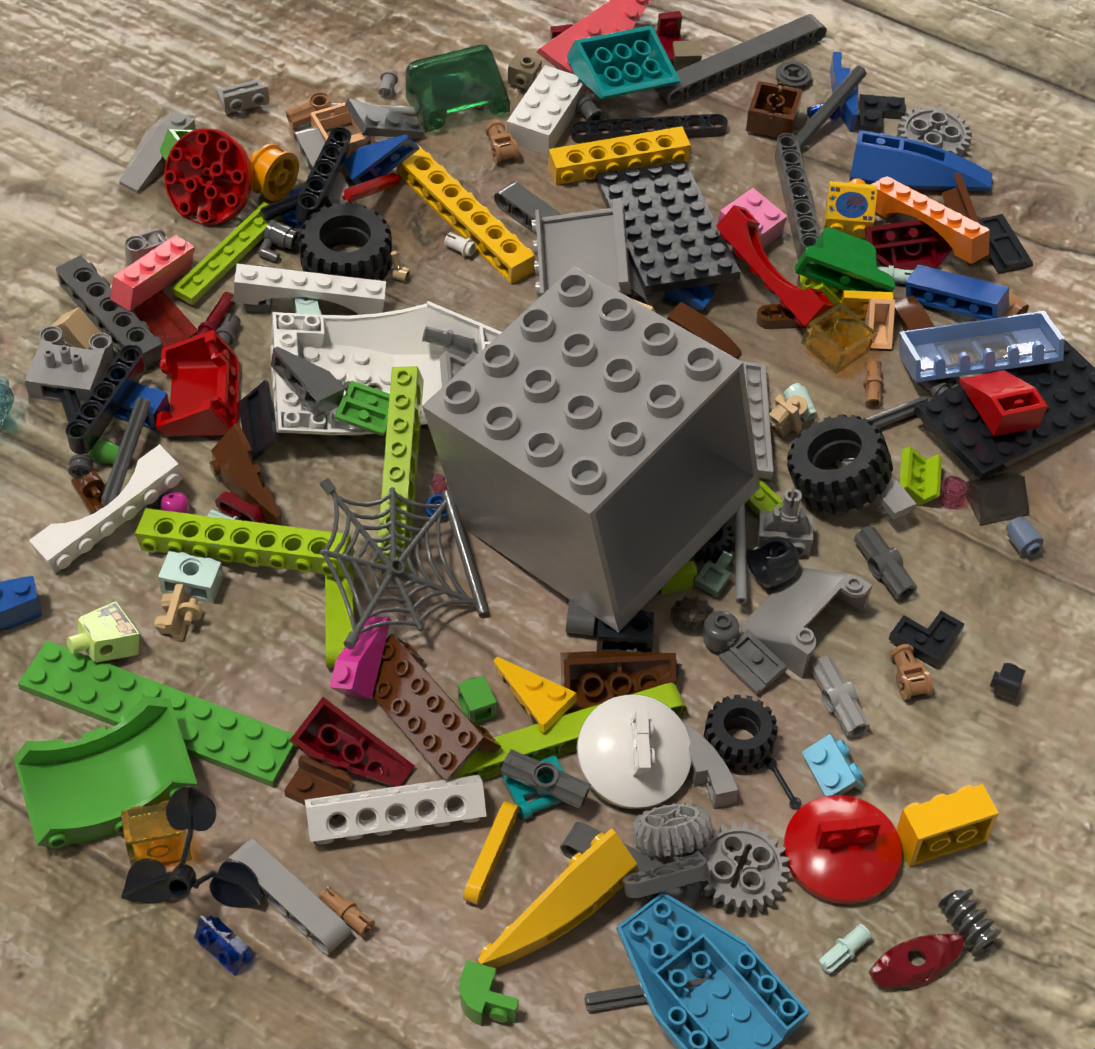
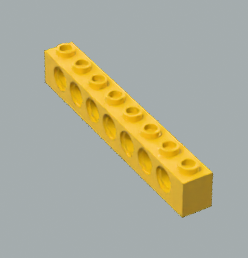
(467, 216)

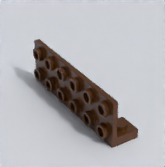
(426, 711)

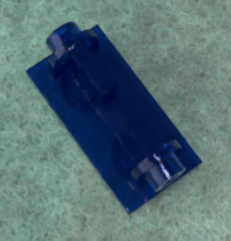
(214, 936)

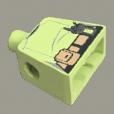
(105, 635)

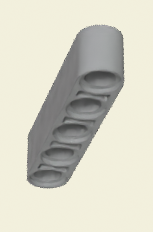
(309, 145)
(293, 898)

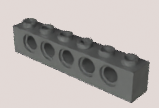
(93, 296)

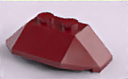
(908, 245)

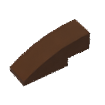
(703, 328)

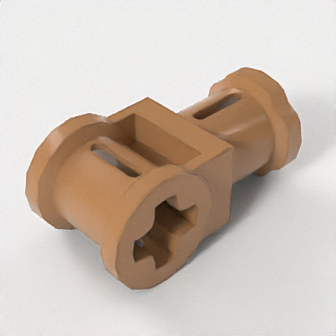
(501, 143)
(911, 676)

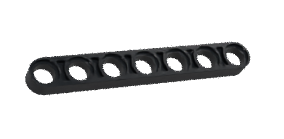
(658, 123)

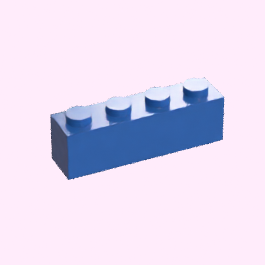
(957, 293)

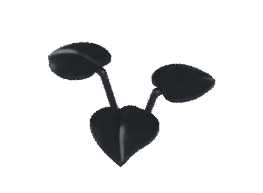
(149, 883)

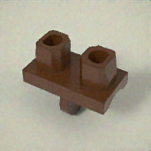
(90, 490)

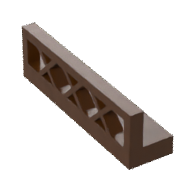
(960, 202)

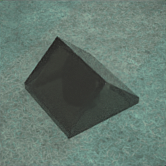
(998, 498)

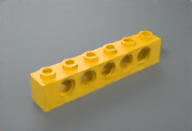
(615, 154)

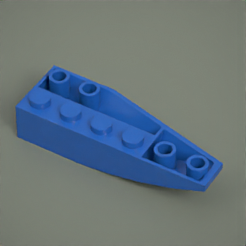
(913, 164)

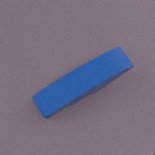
(850, 105)

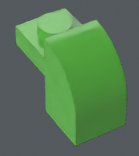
(478, 996)

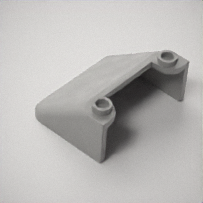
(787, 612)

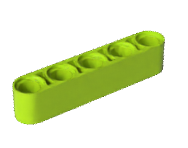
(336, 617)

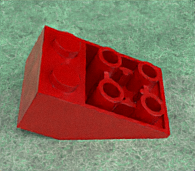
(1005, 402)

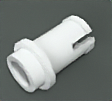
(465, 246)

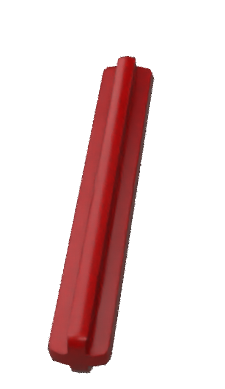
(371, 187)

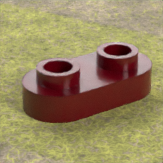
(233, 505)

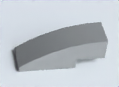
(710, 769)

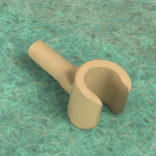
(399, 271)

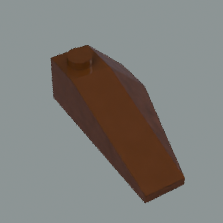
(239, 474)
(606, 675)

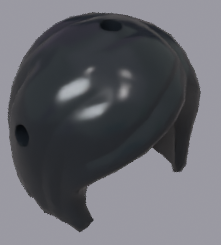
(773, 561)

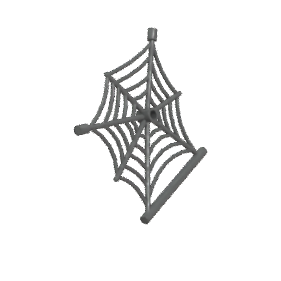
(395, 567)

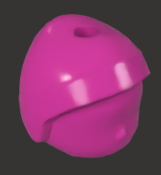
(175, 502)

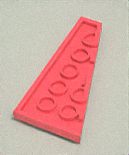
(609, 18)

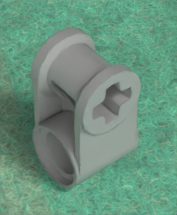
(143, 243)

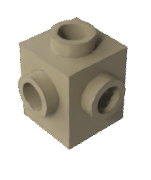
(523, 70)

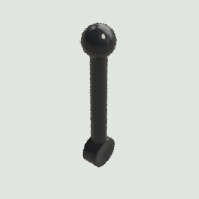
(795, 802)

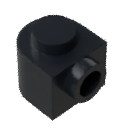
(1008, 681)

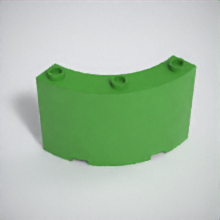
(83, 785)

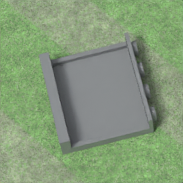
(589, 241)

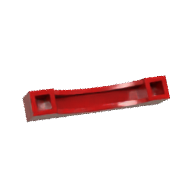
(741, 232)

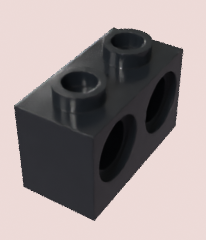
(627, 637)

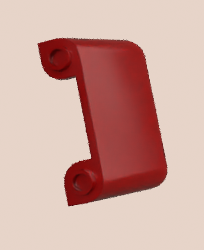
(202, 387)

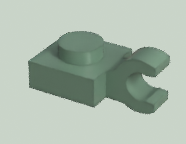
(715, 576)

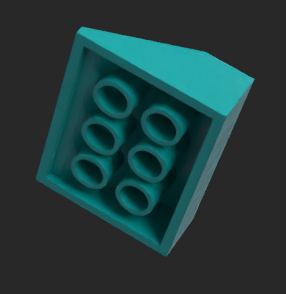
(622, 62)

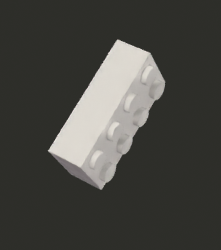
(546, 110)

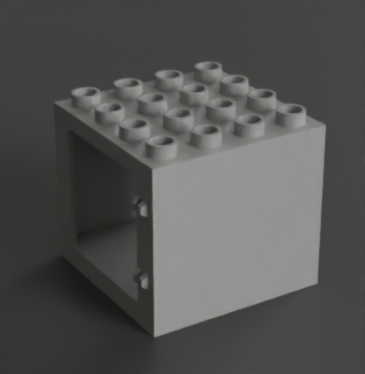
(596, 445)

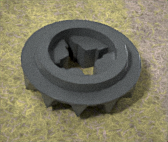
(793, 69)

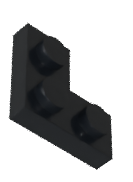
(875, 108)
(929, 642)

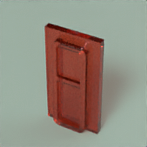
(165, 319)

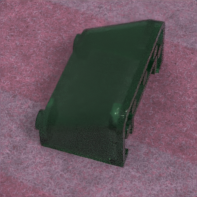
(454, 83)

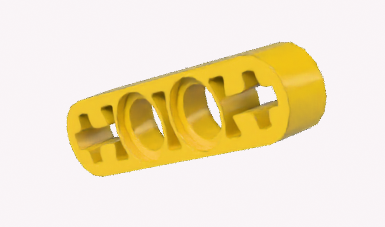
(491, 852)

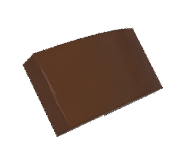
(912, 314)

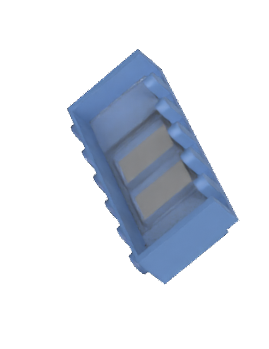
(980, 346)

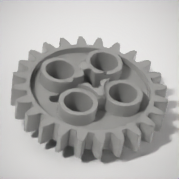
(936, 129)
(767, 876)

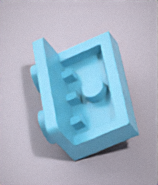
(832, 766)

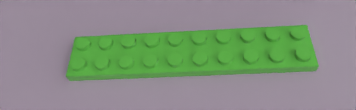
(206, 728)

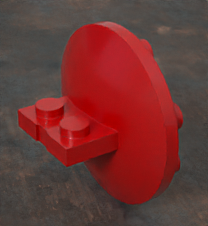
(208, 176)
(842, 849)

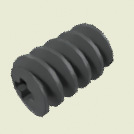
(970, 921)

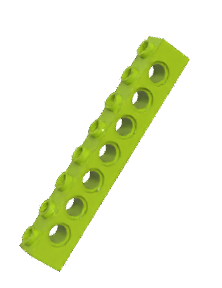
(402, 450)
(239, 541)

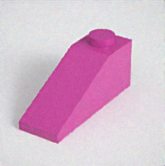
(358, 667)

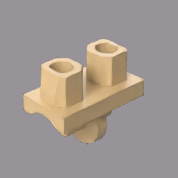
(787, 414)
(180, 611)

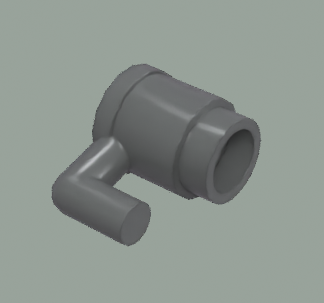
(279, 235)

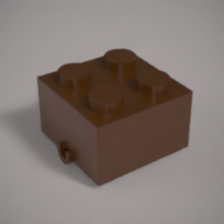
(773, 109)

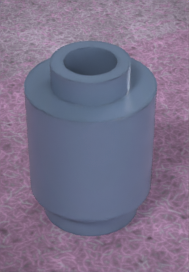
(1024, 536)

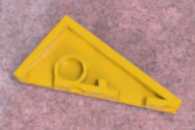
(540, 696)

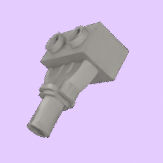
(788, 523)

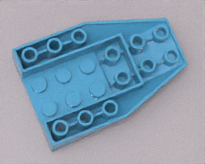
(736, 1005)

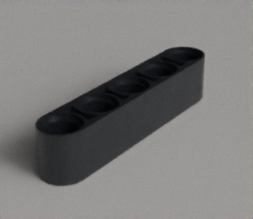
(323, 174)
(105, 399)

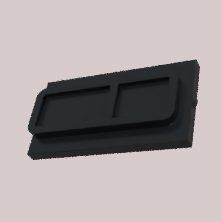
(1005, 246)
(258, 419)

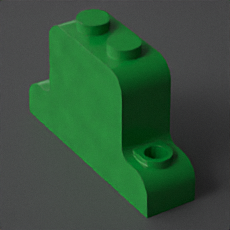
(844, 263)

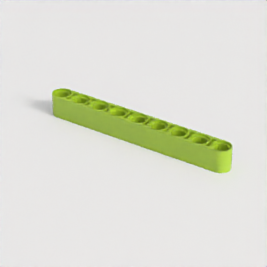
(557, 740)

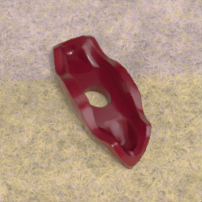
(895, 969)

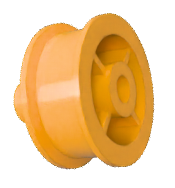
(273, 172)

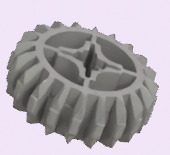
(672, 830)

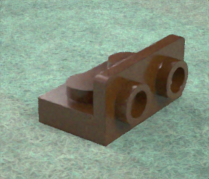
(317, 781)

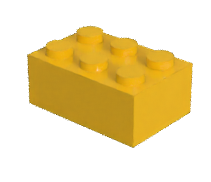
(946, 824)

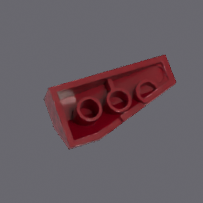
(345, 744)

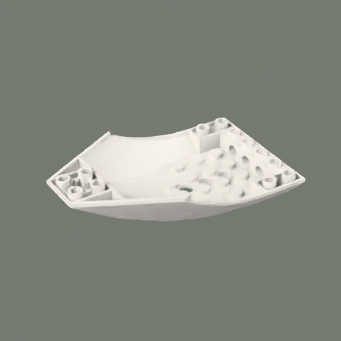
(364, 351)

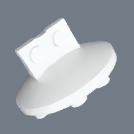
(634, 752)

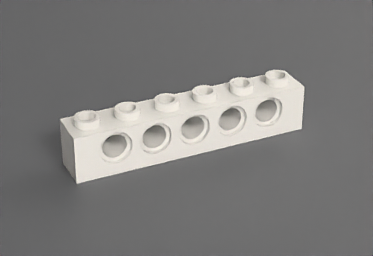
(382, 800)

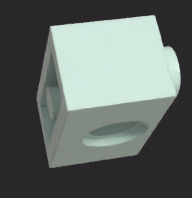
(199, 575)

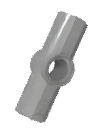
(839, 697)

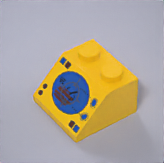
(850, 207)

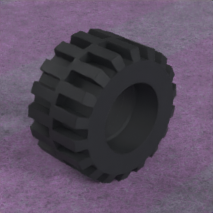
(745, 715)

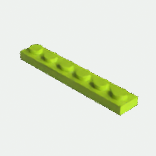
(222, 258)

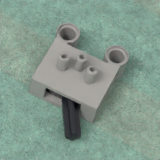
(62, 369)

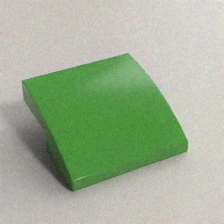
(364, 408)

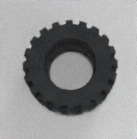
(346, 226)
(846, 486)

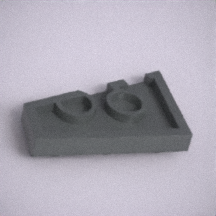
(383, 122)

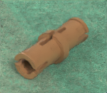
(873, 383)
(347, 911)

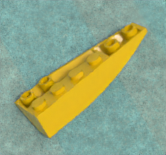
(566, 902)

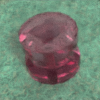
(952, 492)

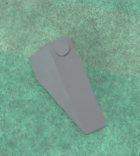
(147, 159)

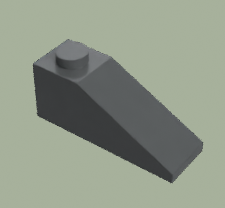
(310, 382)

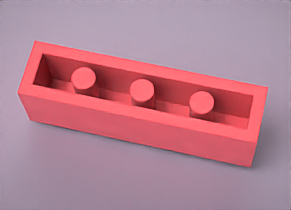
(152, 273)

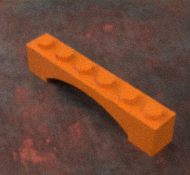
(965, 236)

